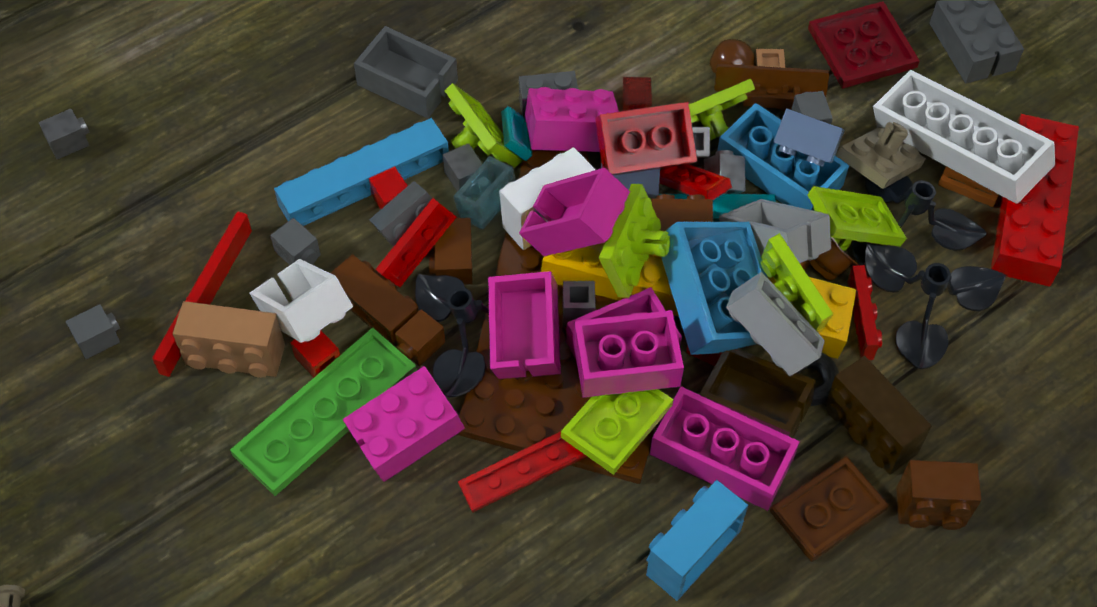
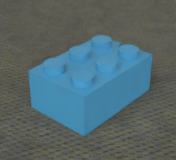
(695, 539)

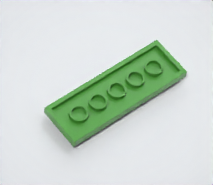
(314, 415)

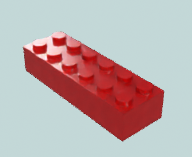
(1034, 230)

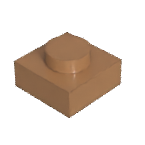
(770, 57)

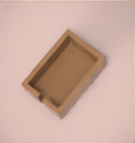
(229, 339)

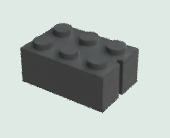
(974, 36)
(405, 71)

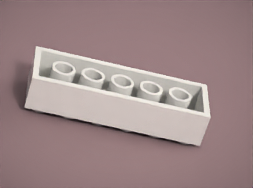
(967, 136)

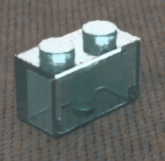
(480, 194)

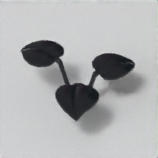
(950, 227)
(974, 288)
(438, 297)

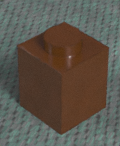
(420, 337)

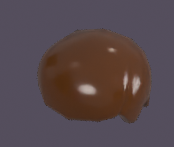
(732, 52)

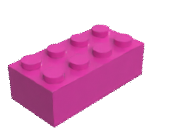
(724, 447)

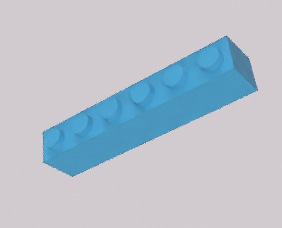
(348, 177)

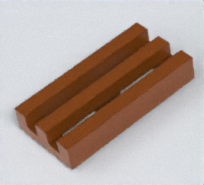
(967, 189)

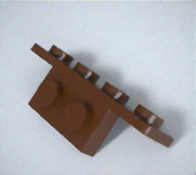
(773, 85)

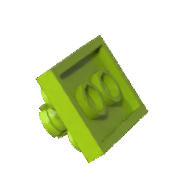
(709, 109)
(479, 127)
(857, 217)
(632, 242)
(794, 282)
(615, 425)

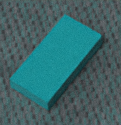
(516, 133)

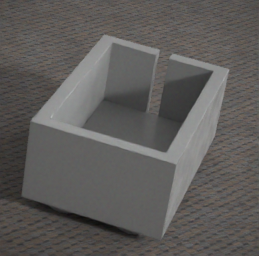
(802, 229)

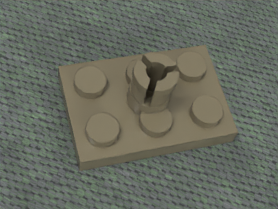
(882, 155)

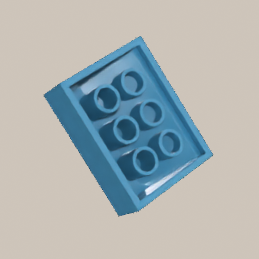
(702, 271)

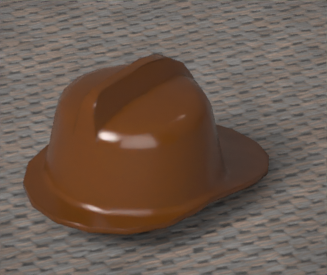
(832, 262)

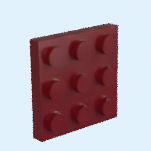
(863, 44)

